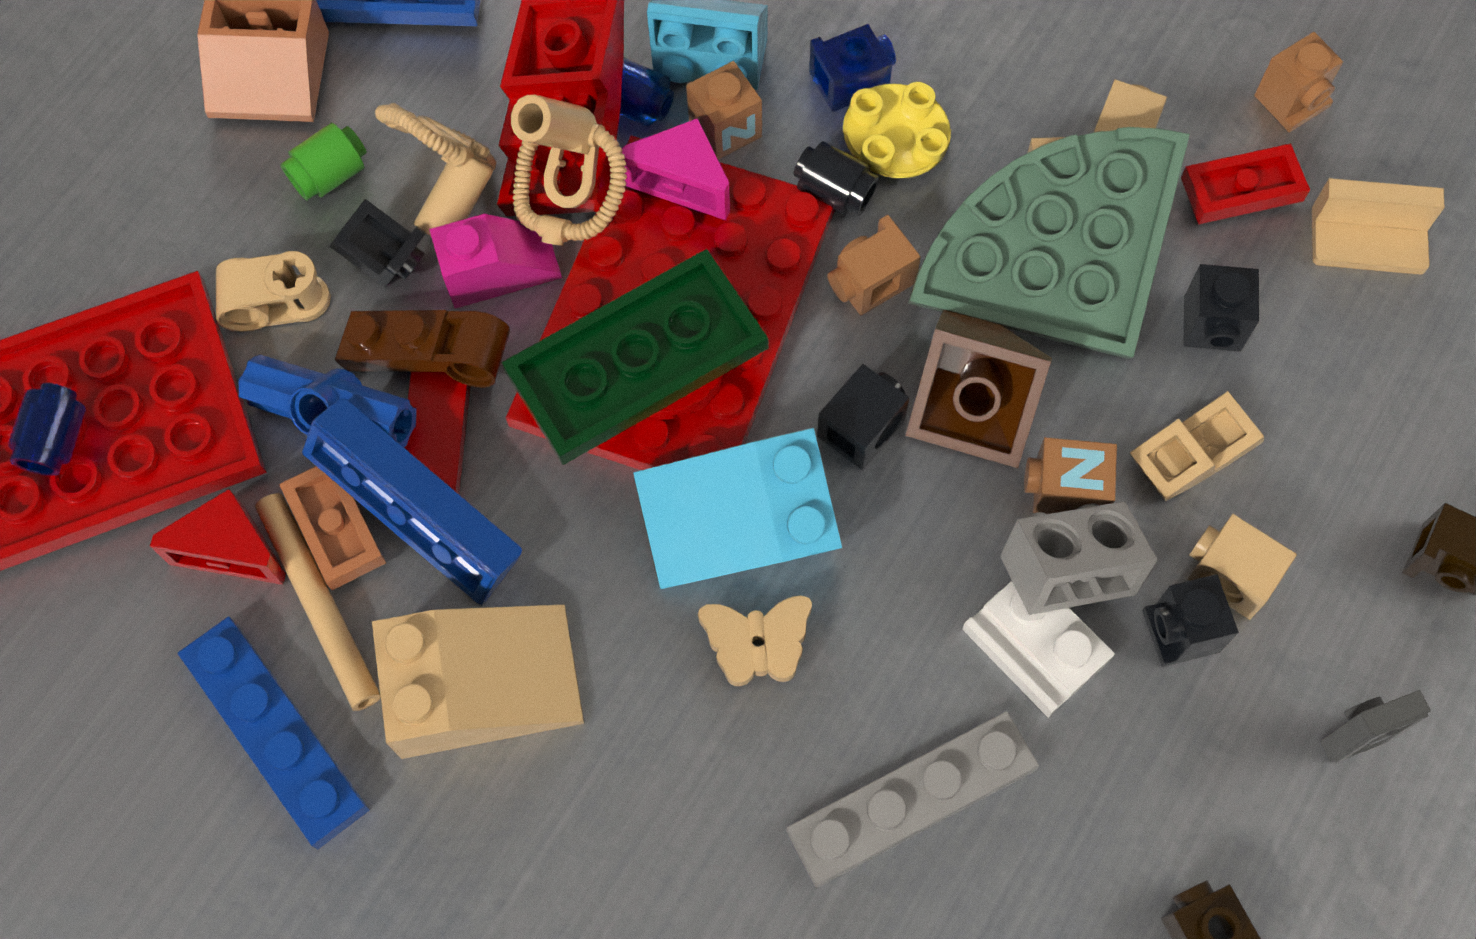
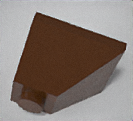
(978, 389)

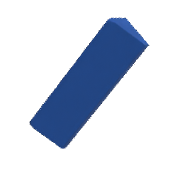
(410, 500)

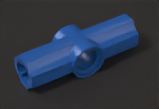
(307, 393)

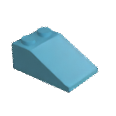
(737, 509)

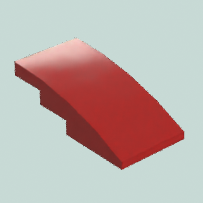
(572, 56)

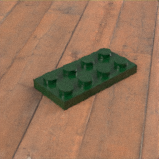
(635, 356)

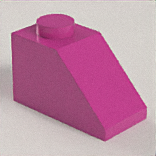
(491, 258)

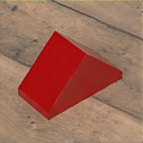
(219, 540)

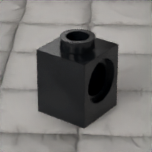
(863, 415)

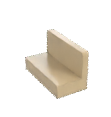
(1374, 225)

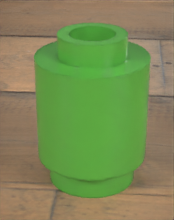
(324, 161)

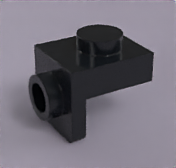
(378, 244)

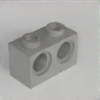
(1077, 557)

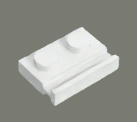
(1041, 652)

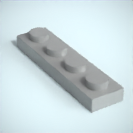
(911, 799)

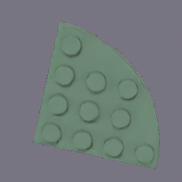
(1061, 240)

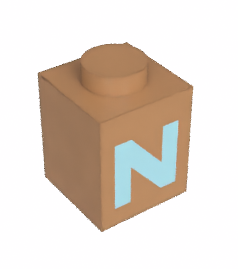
(726, 109)
(1071, 475)

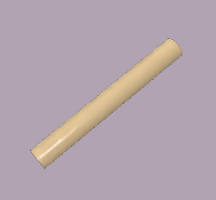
(318, 602)

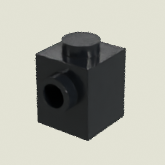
(1221, 307)

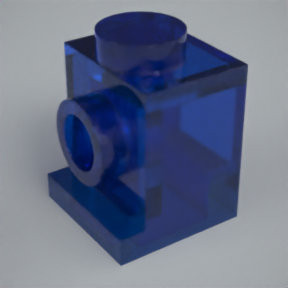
(850, 64)

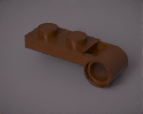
(453, 342)

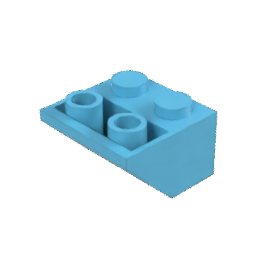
(704, 35)

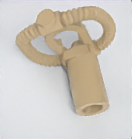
(570, 128)
(465, 172)

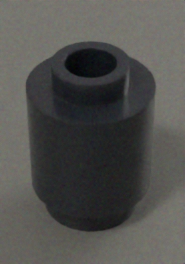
(836, 178)

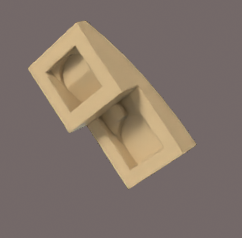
(1197, 447)

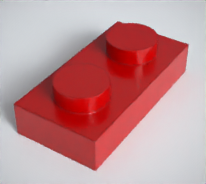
(1245, 183)

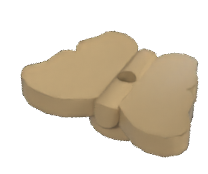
(734, 634)

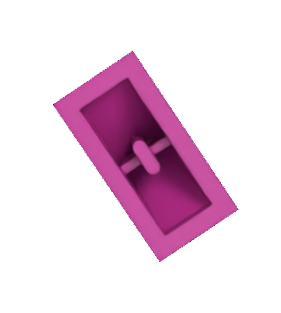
(679, 169)

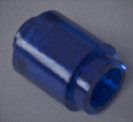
(644, 93)
(46, 429)

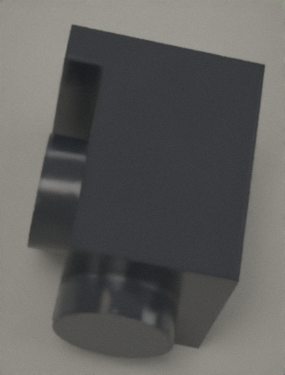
(1190, 621)

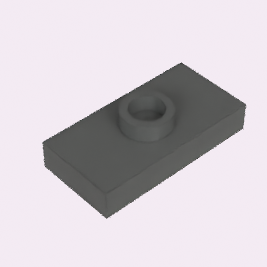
(1374, 725)

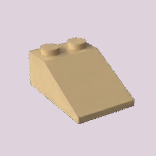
(474, 676)

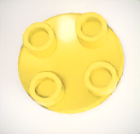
(897, 129)

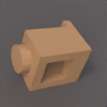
(1299, 82)
(875, 267)

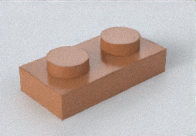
(332, 527)

